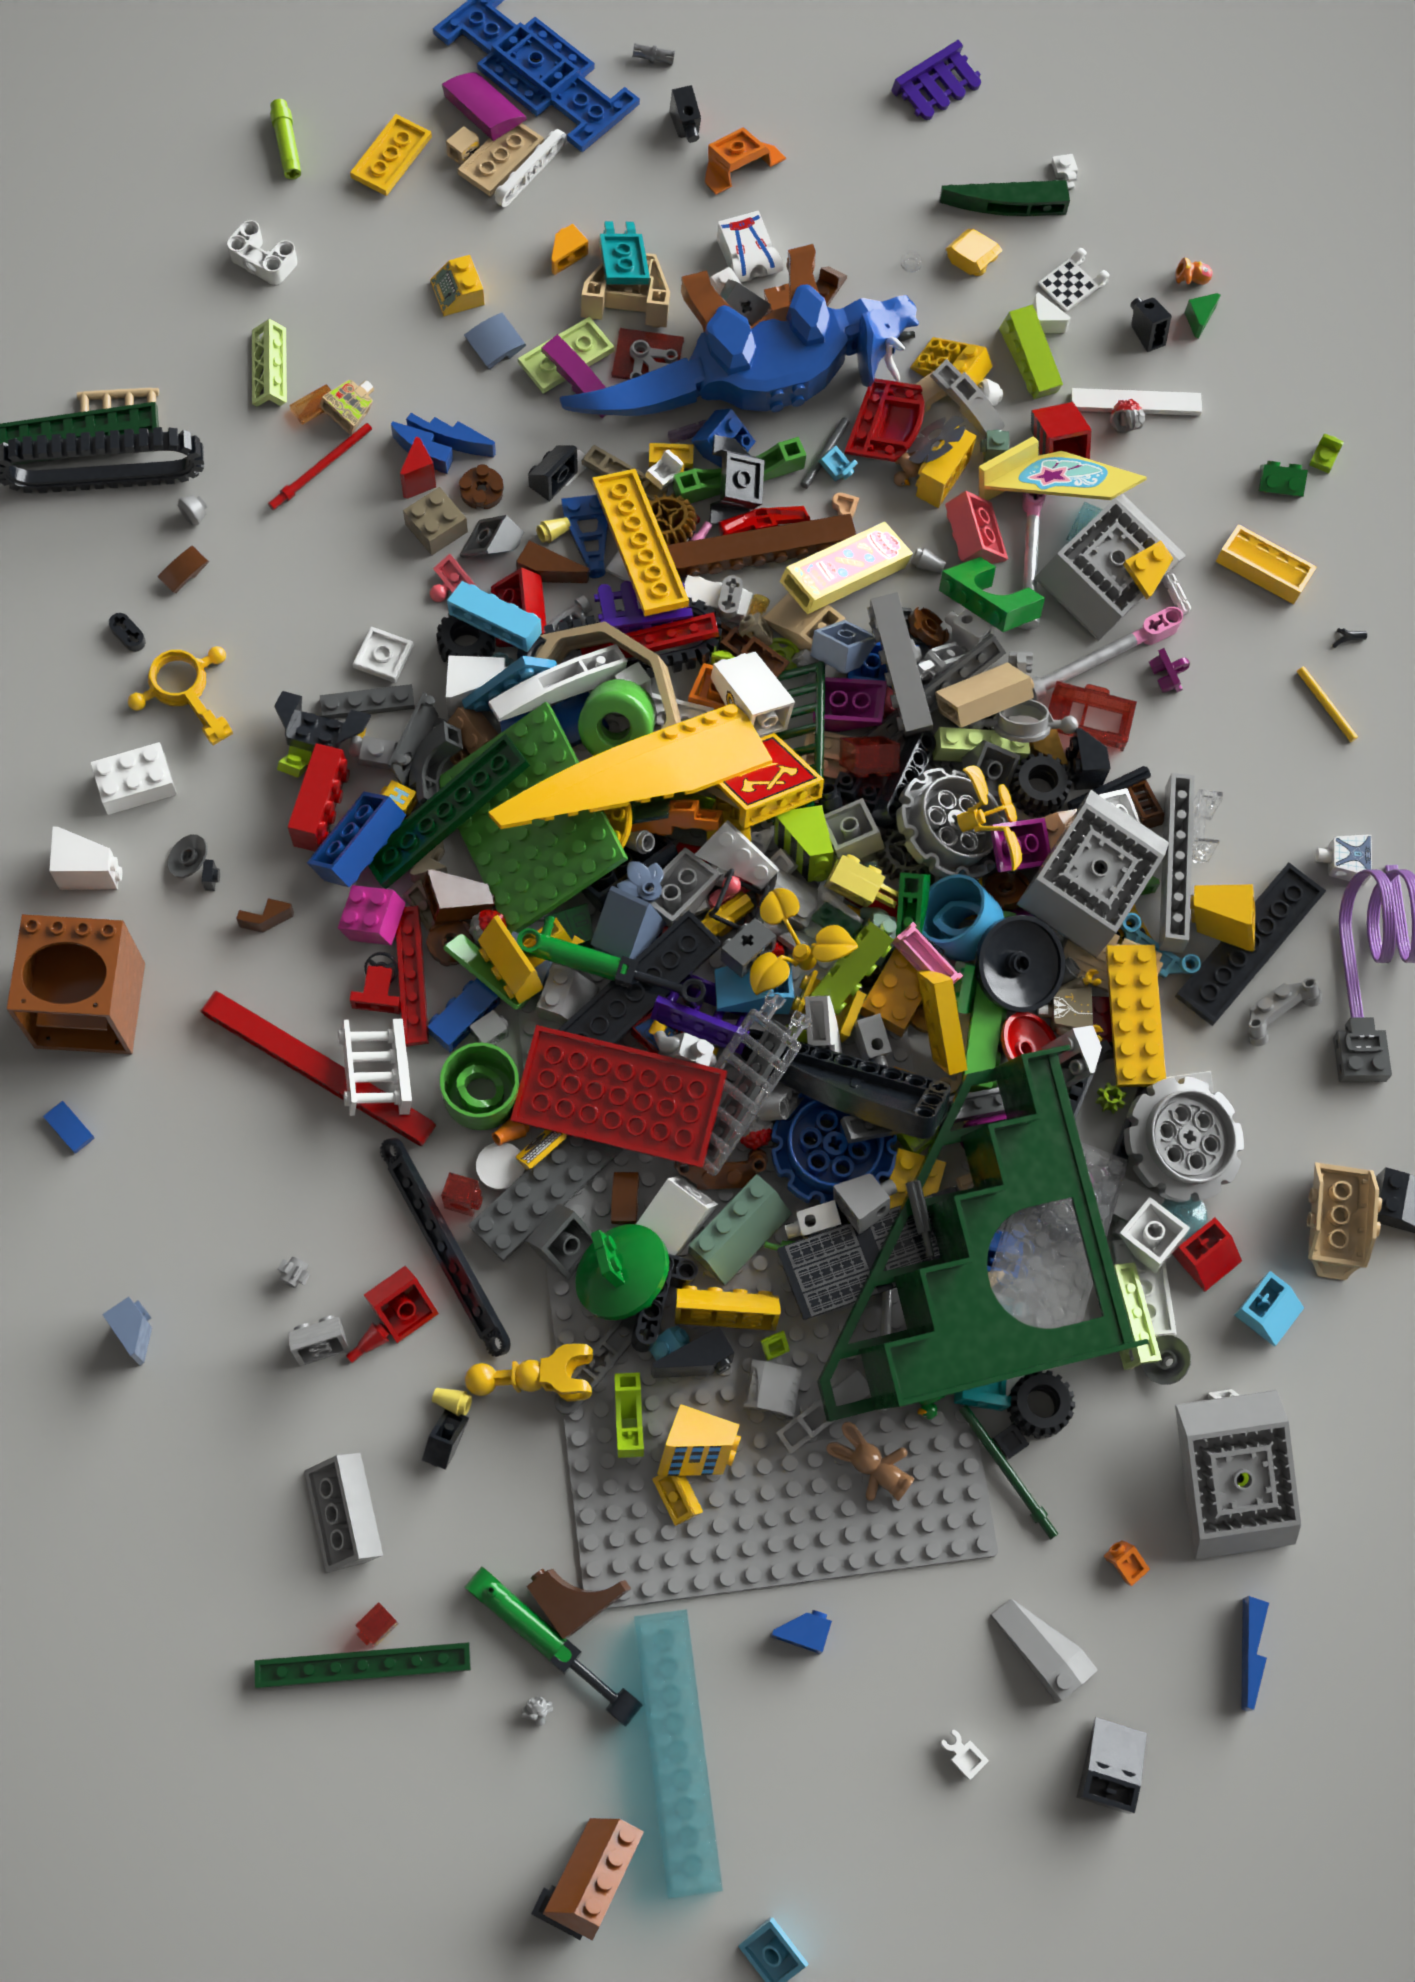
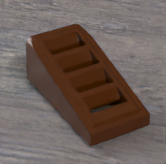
(1151, 817)

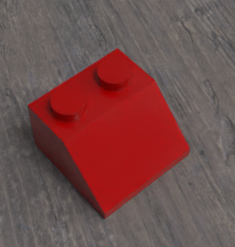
(401, 1304)

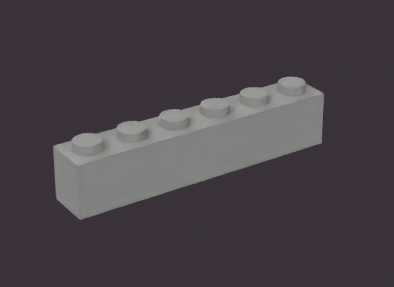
(900, 664)

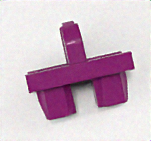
(1171, 680)

